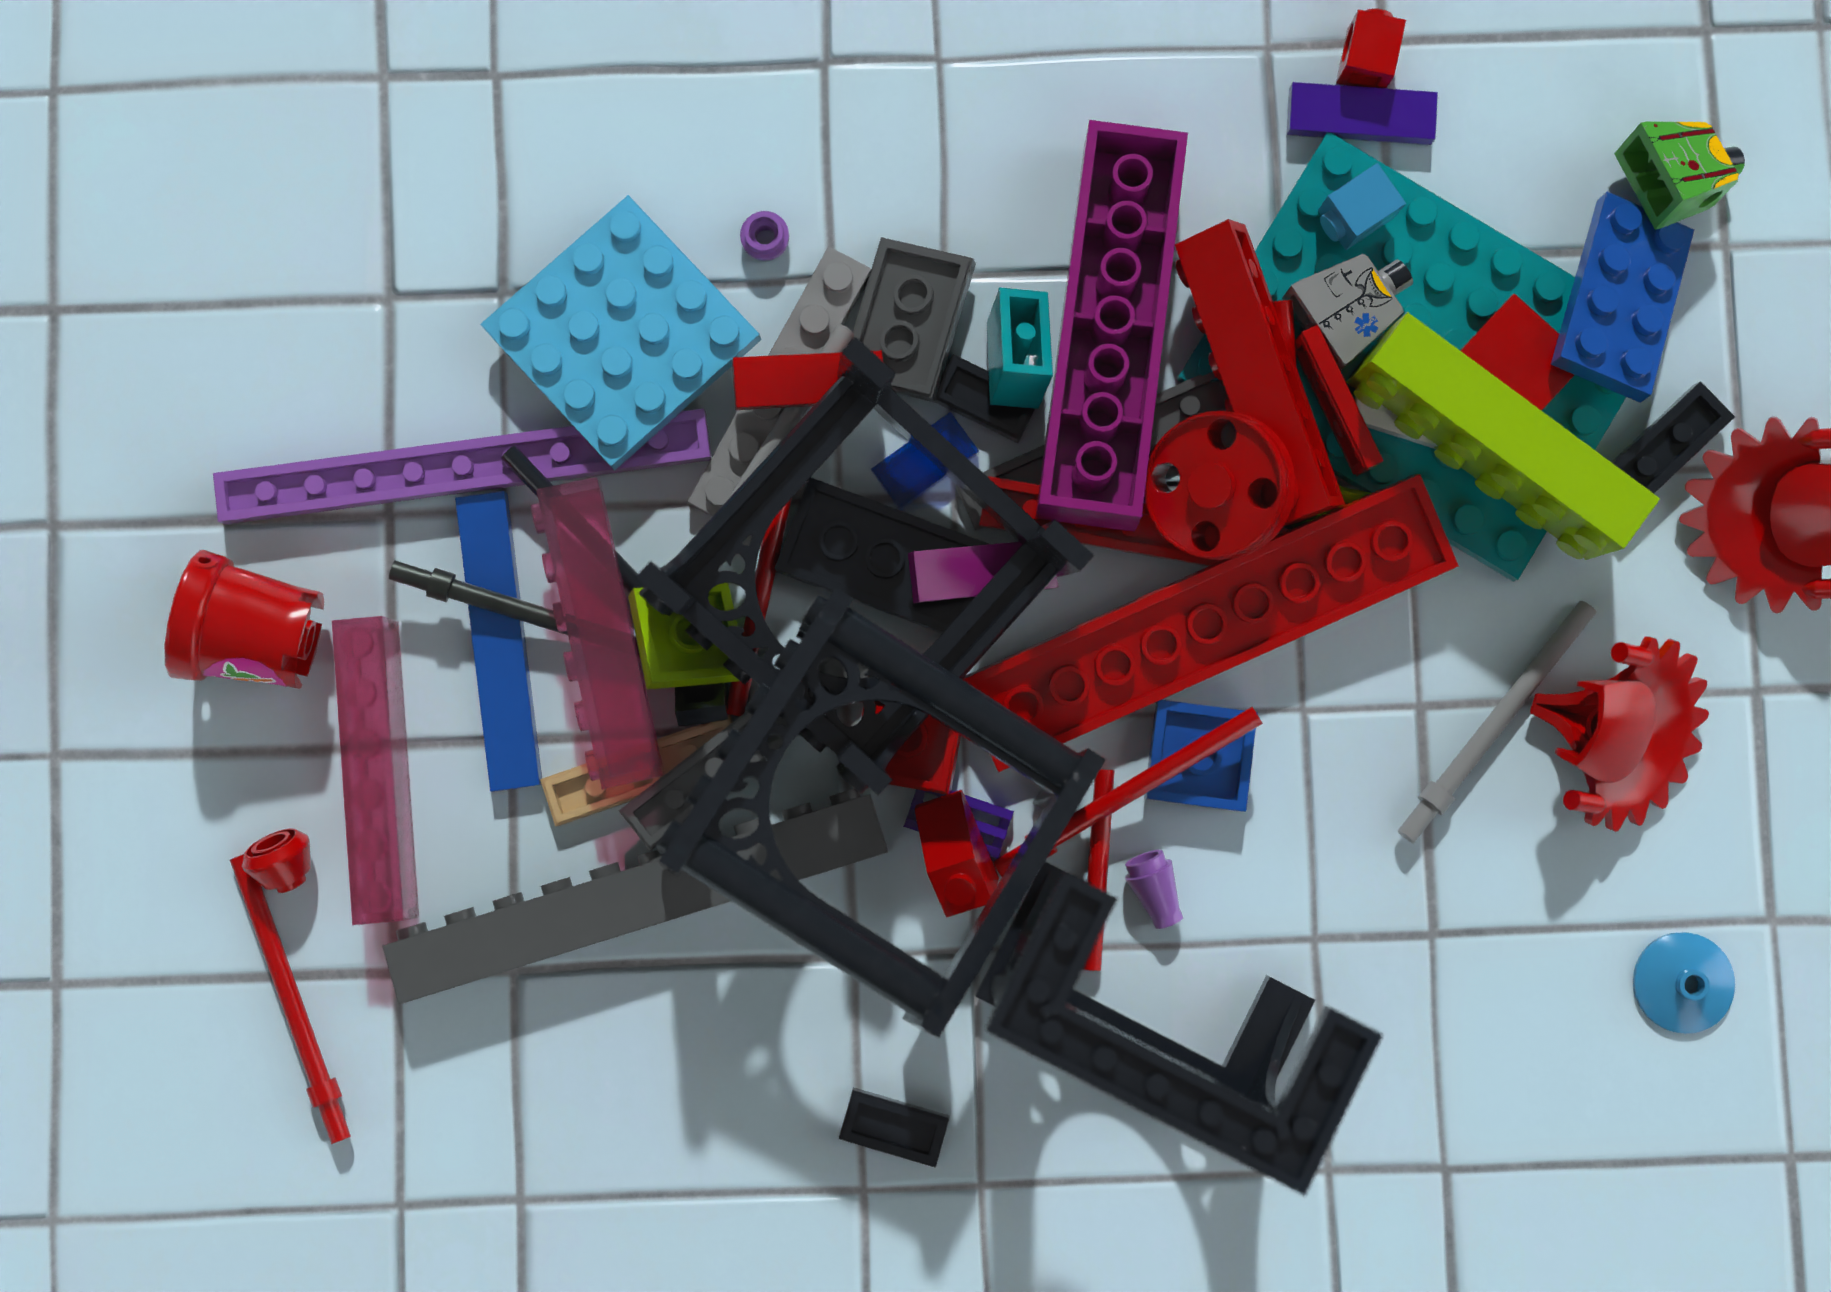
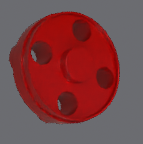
(1220, 485)

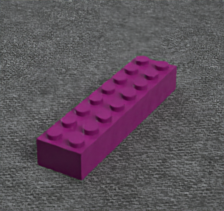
(1112, 326)

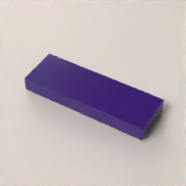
(1362, 113)

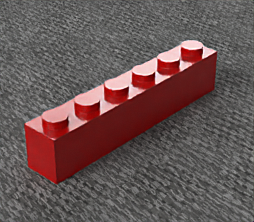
(1255, 357)

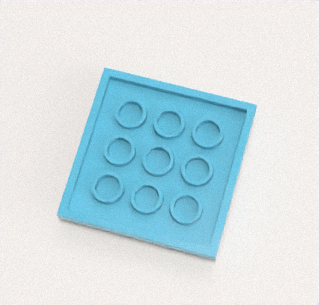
(621, 332)

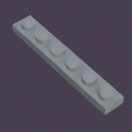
(819, 310)

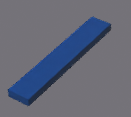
(499, 644)

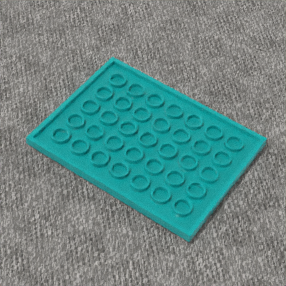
(1459, 281)

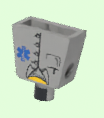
(1350, 303)

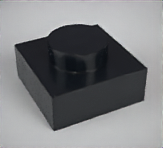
(701, 704)

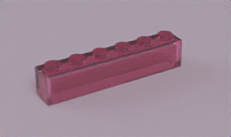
(599, 633)
(375, 770)

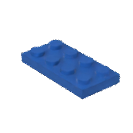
(1622, 298)

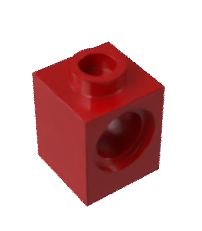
(1371, 49)

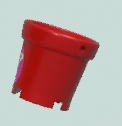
(240, 625)

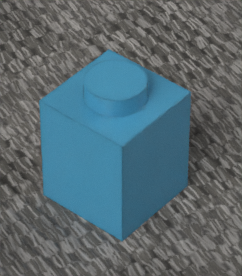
(1360, 207)

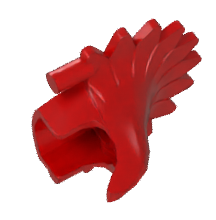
(1767, 514)
(1629, 731)

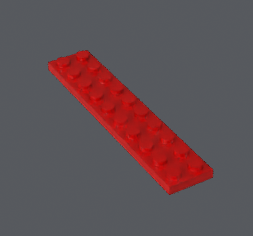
(1224, 614)

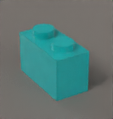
(1019, 348)

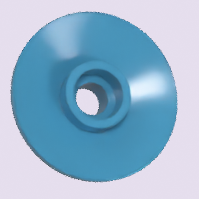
(1661, 980)

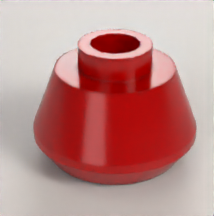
(279, 860)

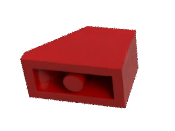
(955, 854)

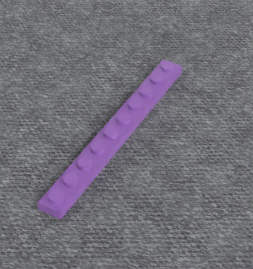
(440, 470)

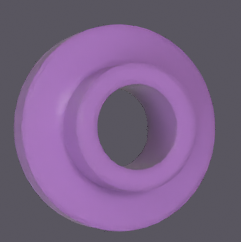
(759, 222)

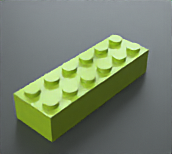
(1501, 441)

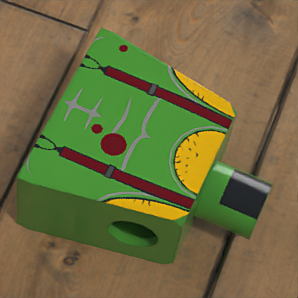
(1678, 169)

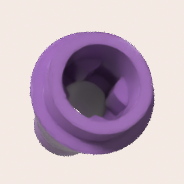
(1154, 885)

